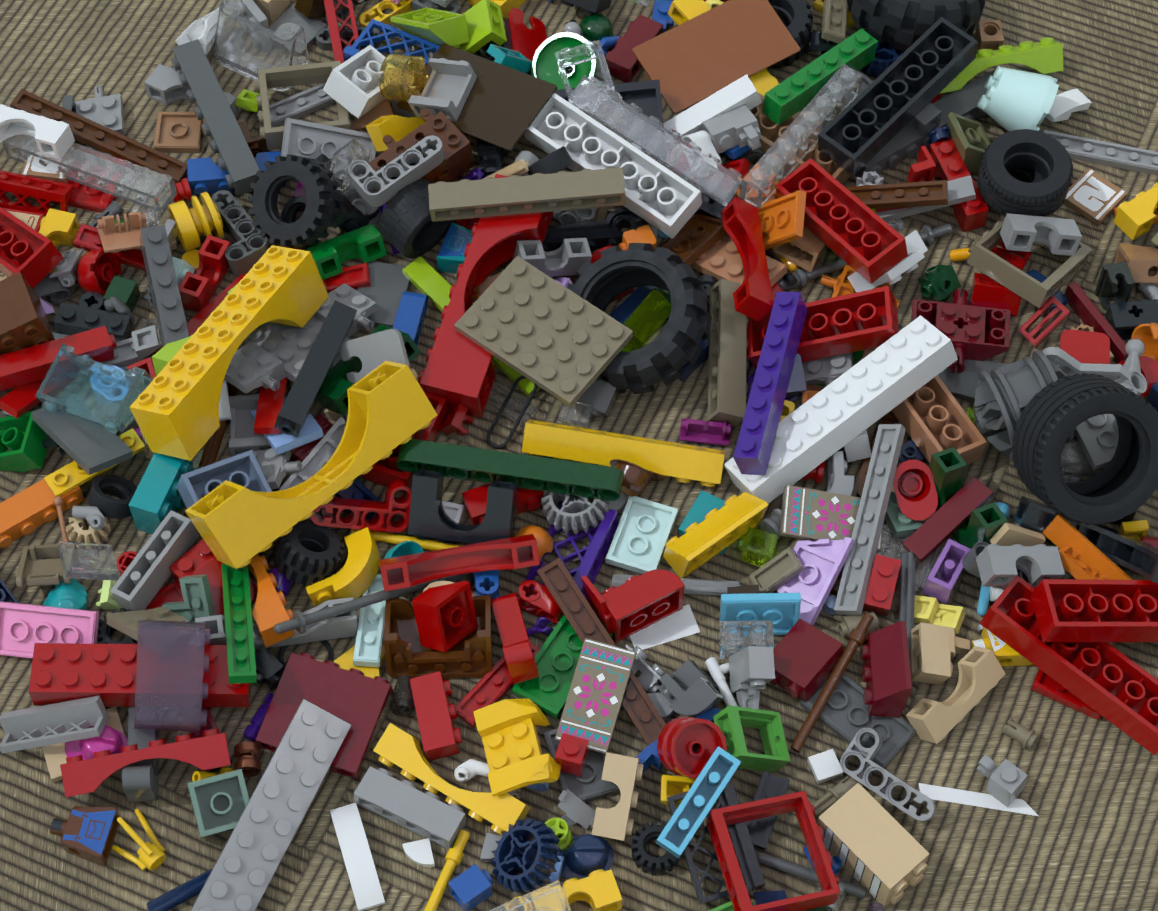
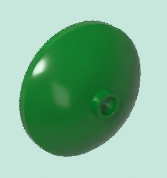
(545, 65)

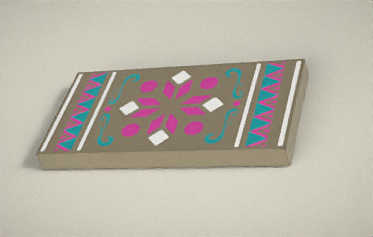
(818, 515)
(596, 694)

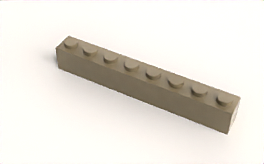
(526, 194)

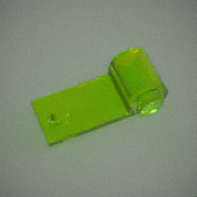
(646, 319)

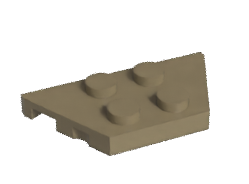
(128, 621)

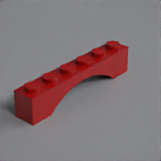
(744, 227)
(490, 555)
(87, 775)

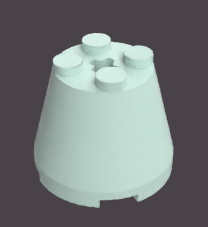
(1018, 98)

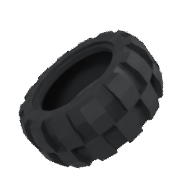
(907, 20)
(686, 326)

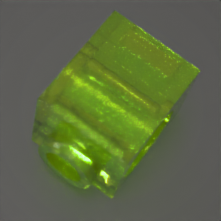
(761, 538)

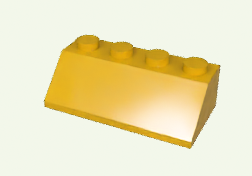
(714, 534)

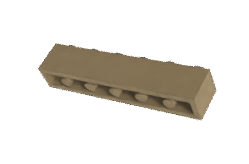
(726, 356)

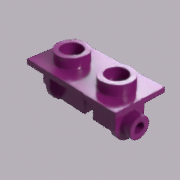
(705, 432)

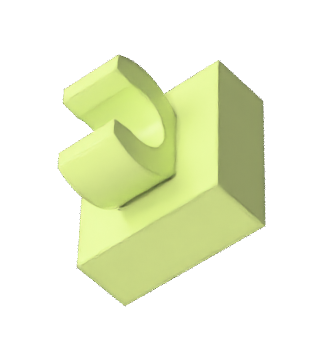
(107, 600)

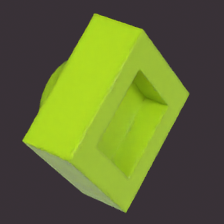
(247, 100)

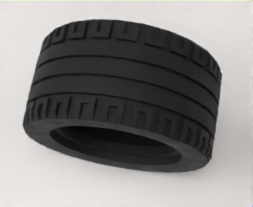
(1050, 420)

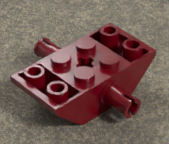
(974, 330)

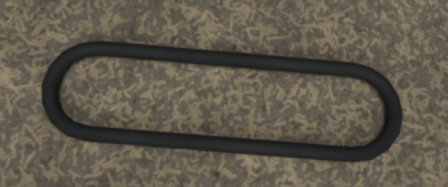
(502, 409)

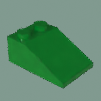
(21, 444)

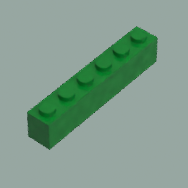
(801, 87)

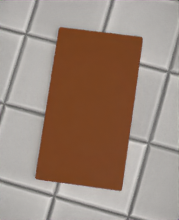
(715, 51)

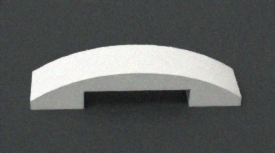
(357, 857)

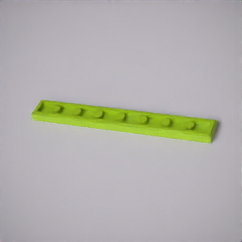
(438, 290)

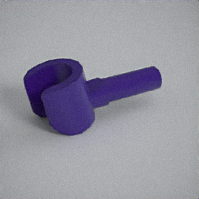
(541, 627)

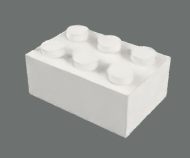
(357, 82)

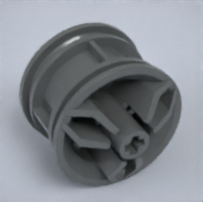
(1005, 395)

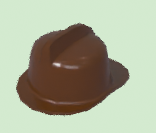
(635, 477)

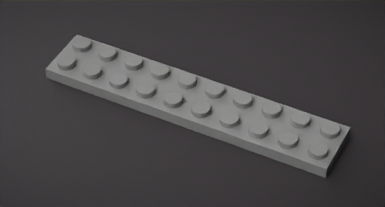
(273, 811)

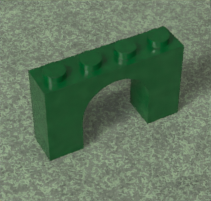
(334, 390)
(948, 475)

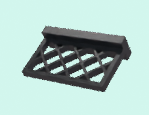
(742, 846)

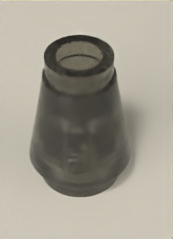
(402, 698)

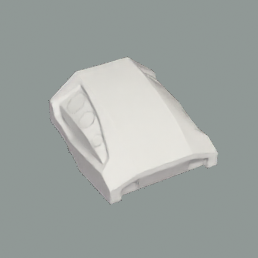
(201, 29)

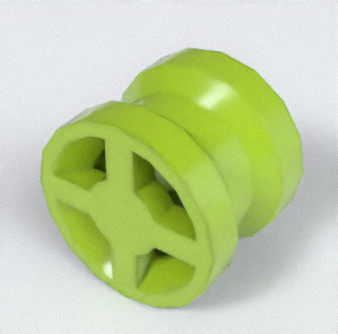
(560, 827)

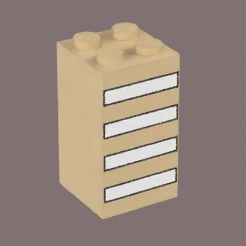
(872, 846)

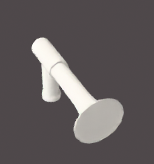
(717, 672)

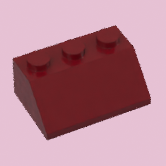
(886, 671)

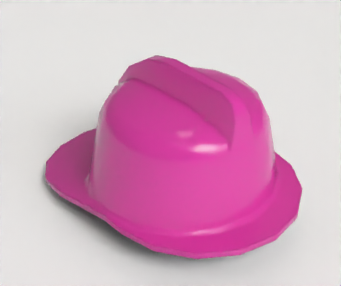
(109, 739)

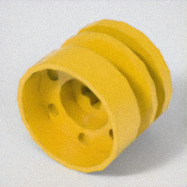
(196, 221)

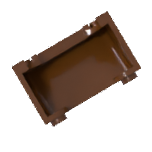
(407, 657)

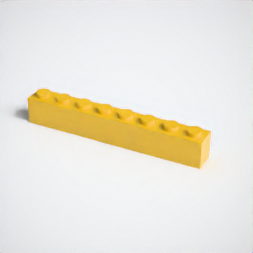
(599, 447)

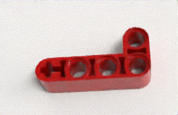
(360, 508)
(514, 638)

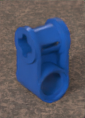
(487, 583)

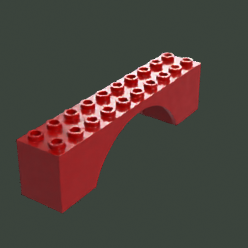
(455, 364)

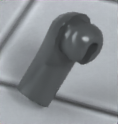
(115, 303)

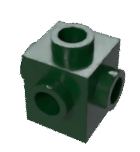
(939, 282)

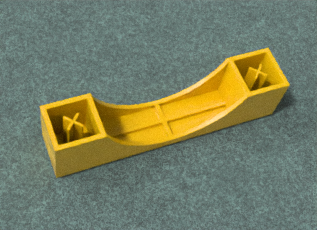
(183, 401)
(381, 415)

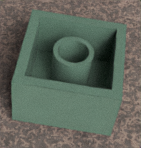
(218, 802)

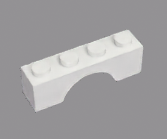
(50, 135)

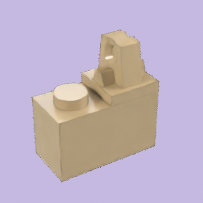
(932, 650)

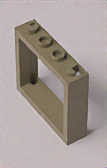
(286, 77)
(1017, 280)

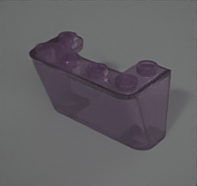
(171, 676)

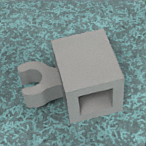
(1004, 781)

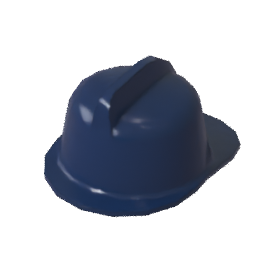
(586, 855)

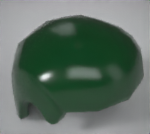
(596, 27)

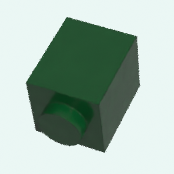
(125, 290)

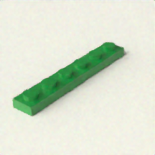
(238, 625)

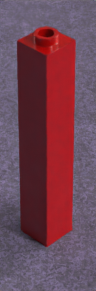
(34, 362)

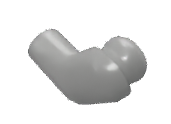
(91, 514)

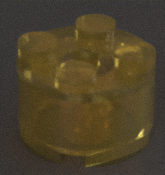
(403, 77)

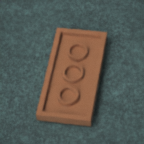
(725, 263)

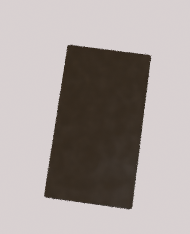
(500, 101)

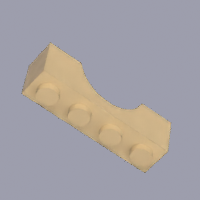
(977, 676)

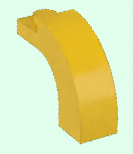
(355, 575)

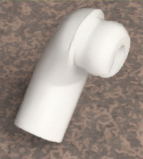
(471, 769)

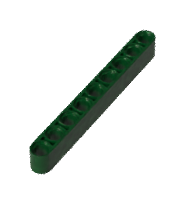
(526, 470)

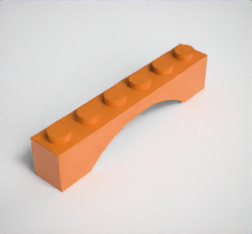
(269, 603)

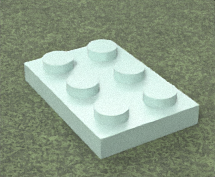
(641, 535)

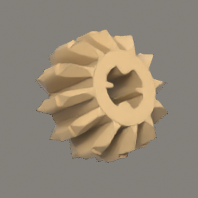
(81, 532)

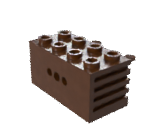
(456, 148)

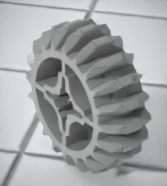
(576, 511)

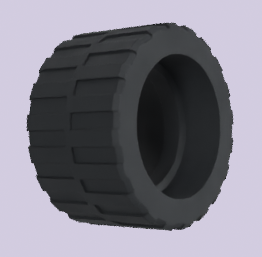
(408, 221)

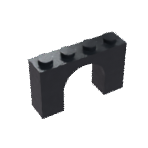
(430, 520)

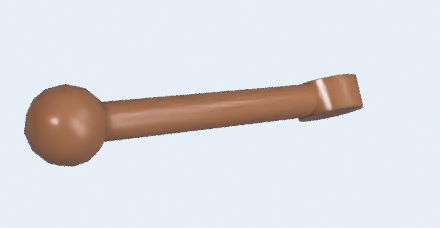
(58, 501)

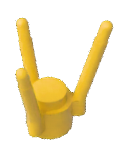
(150, 855)

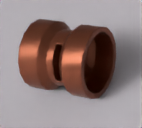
(248, 758)

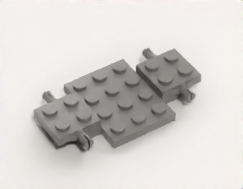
(281, 349)

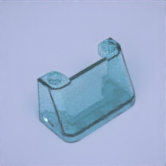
(92, 389)

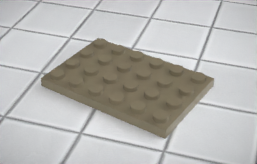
(544, 331)

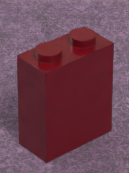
(805, 660)

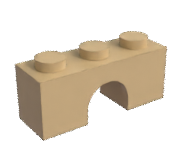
(616, 821)

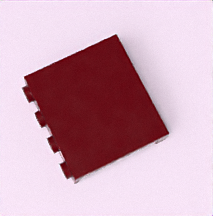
(336, 690)

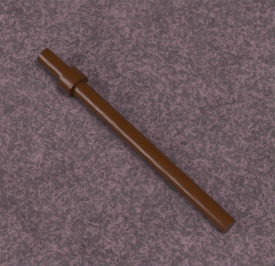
(855, 639)

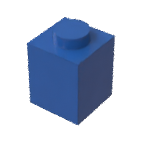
(471, 887)

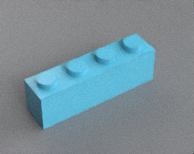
(698, 802)

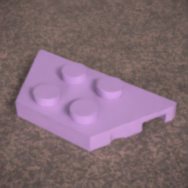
(822, 566)

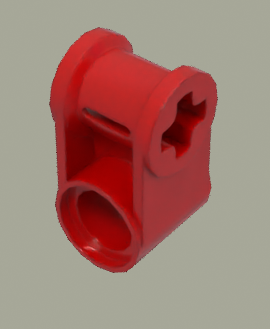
(540, 602)

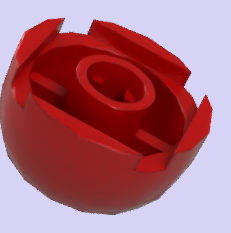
(97, 270)

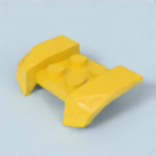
(514, 745)

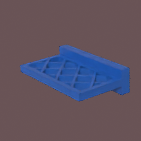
(391, 33)

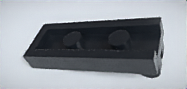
(761, 829)

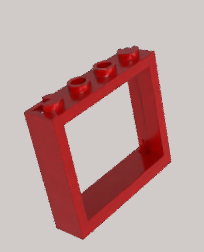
(813, 836)

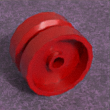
(688, 745)

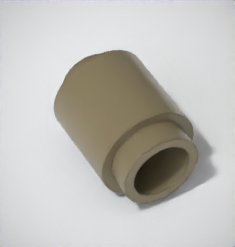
(851, 622)

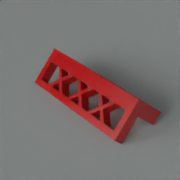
(334, 29)
(34, 187)

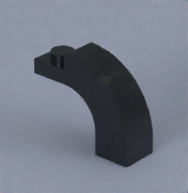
(350, 217)

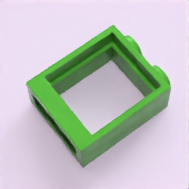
(768, 722)

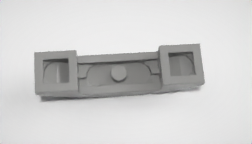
(131, 350)

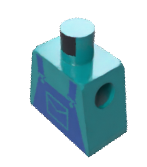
(453, 249)

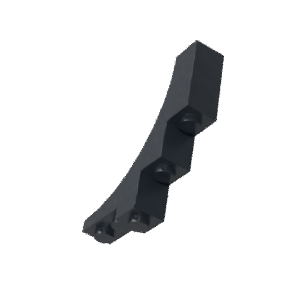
(1124, 550)

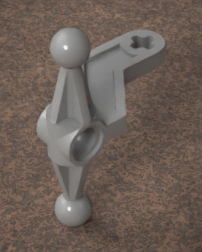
(1127, 375)

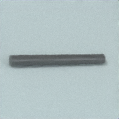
(806, 873)

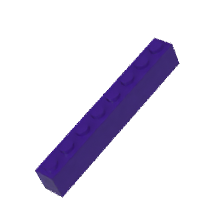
(770, 384)

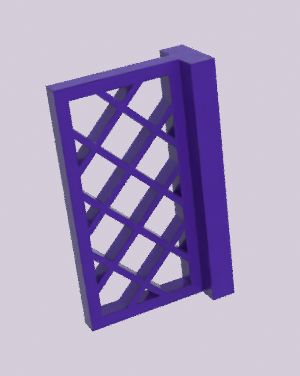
(593, 554)

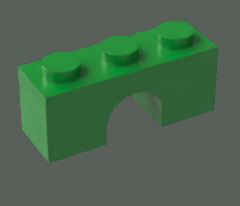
(361, 243)

